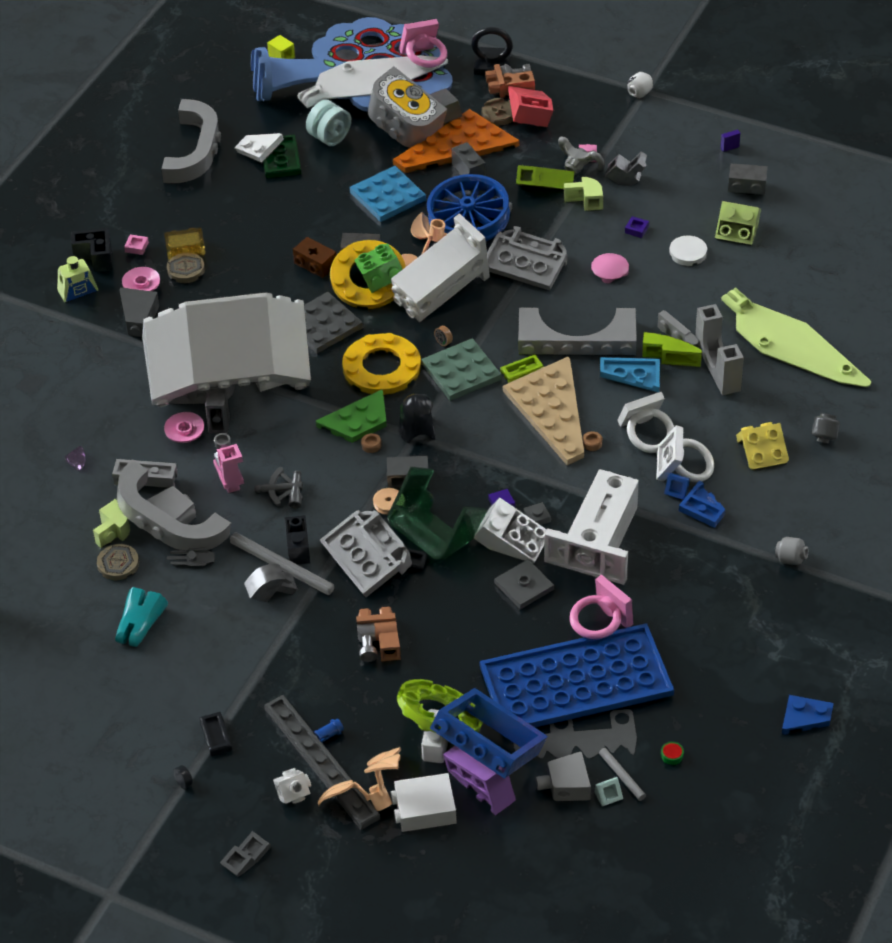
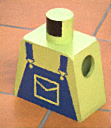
(75, 279)

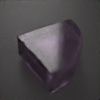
(76, 458)

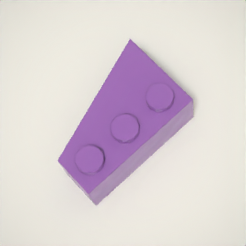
(484, 781)

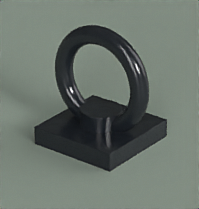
(487, 57)

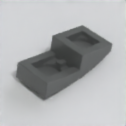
(246, 855)

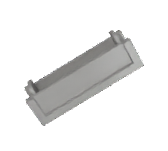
(159, 473)

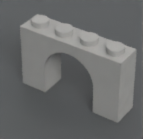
(723, 362)

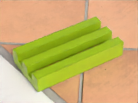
(523, 369)

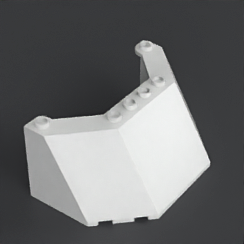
(226, 345)

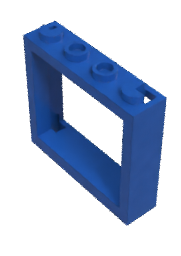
(499, 719)

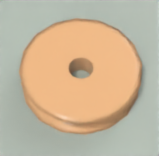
(384, 499)

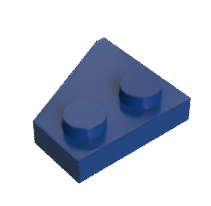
(702, 506)
(806, 714)

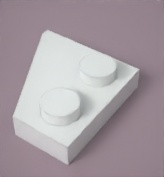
(258, 146)

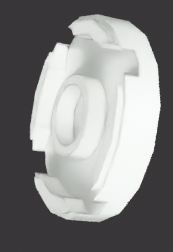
(688, 250)

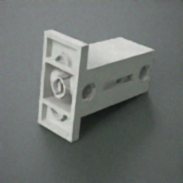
(442, 270)
(597, 530)

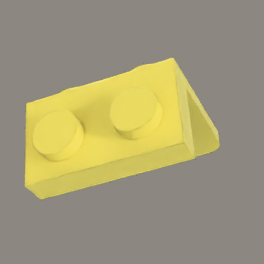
(763, 445)

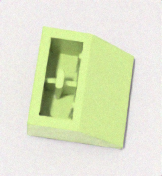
(737, 222)

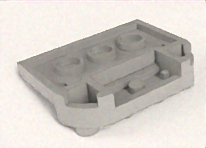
(526, 258)
(367, 550)

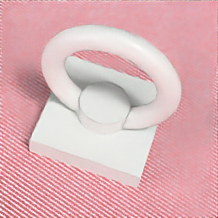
(640, 412)
(671, 454)

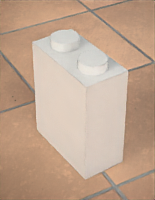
(424, 802)

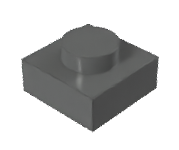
(538, 513)

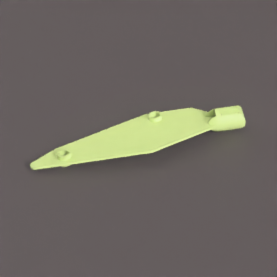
(791, 341)

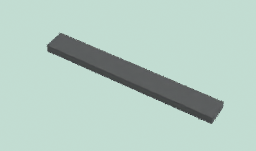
(320, 760)

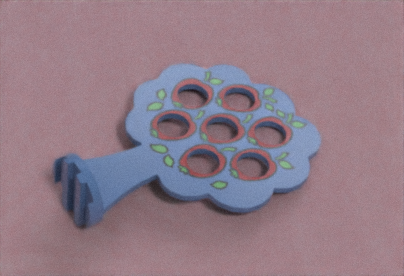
(277, 73)

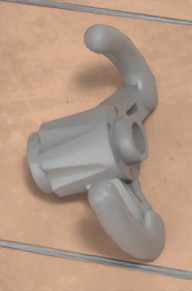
(578, 157)

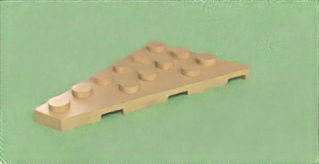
(551, 407)

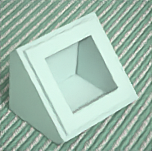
(608, 791)

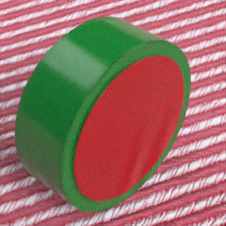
(672, 753)

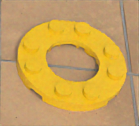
(346, 289)
(389, 383)

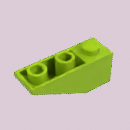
(543, 177)

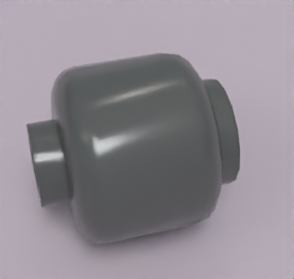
(825, 427)

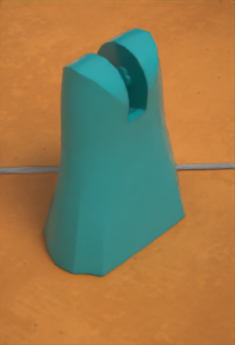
(139, 615)

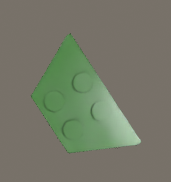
(357, 418)

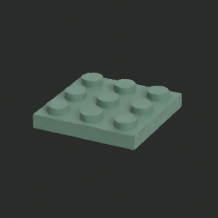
(461, 369)

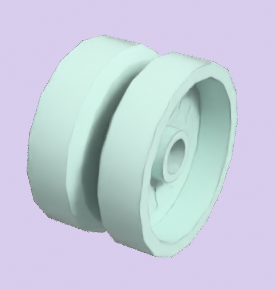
(328, 122)

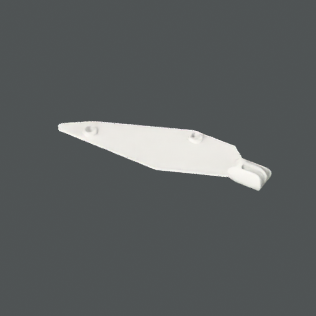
(358, 78)

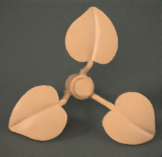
(421, 230)
(378, 792)

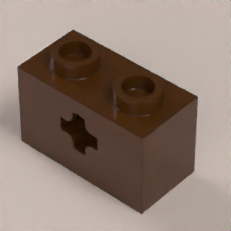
(314, 257)

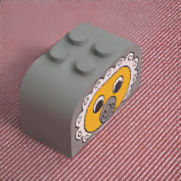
(404, 108)

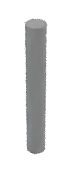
(622, 774)

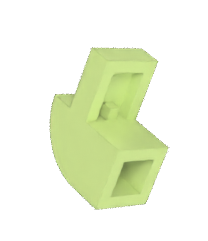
(587, 191)
(113, 524)

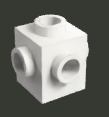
(285, 784)

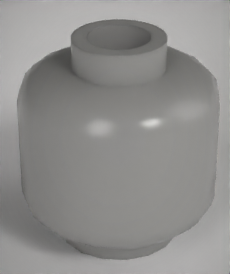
(791, 551)

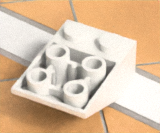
(511, 532)

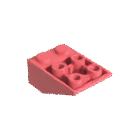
(530, 106)

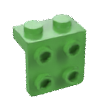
(378, 266)

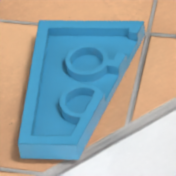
(632, 371)

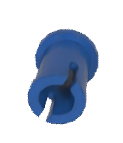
(329, 730)

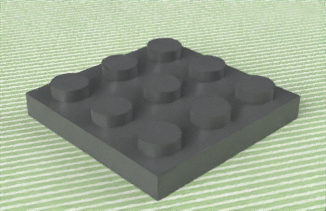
(328, 322)

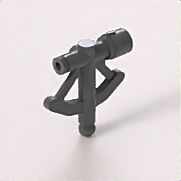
(292, 488)

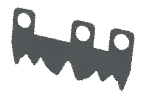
(562, 741)

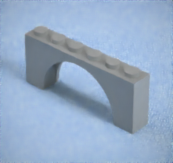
(615, 339)

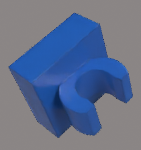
(677, 486)

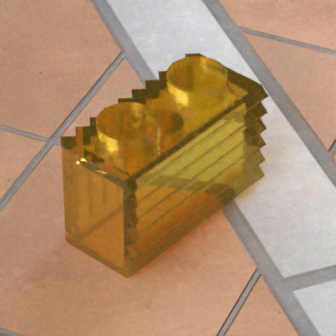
(184, 242)

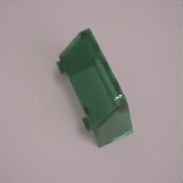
(413, 519)

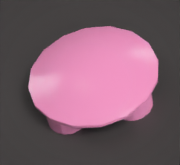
(610, 267)

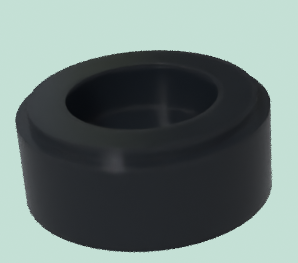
(183, 776)

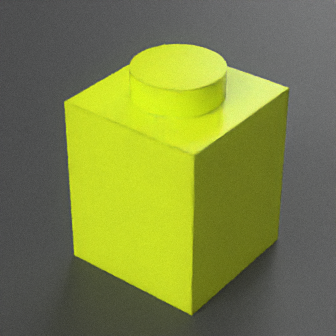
(281, 48)

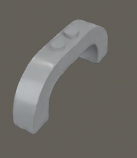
(197, 163)
(160, 524)

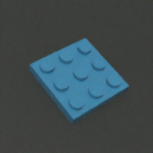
(387, 193)

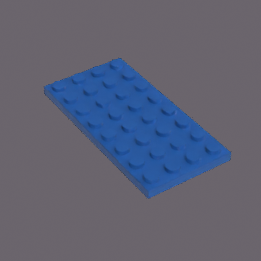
(579, 677)

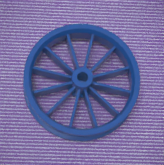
(469, 206)

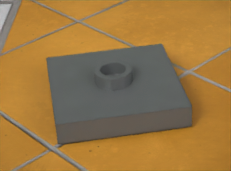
(524, 584)

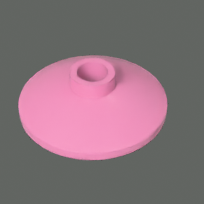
(141, 279)
(184, 427)

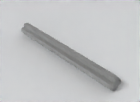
(286, 565)

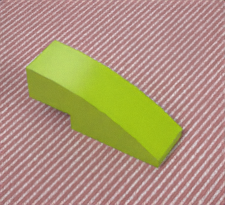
(671, 350)

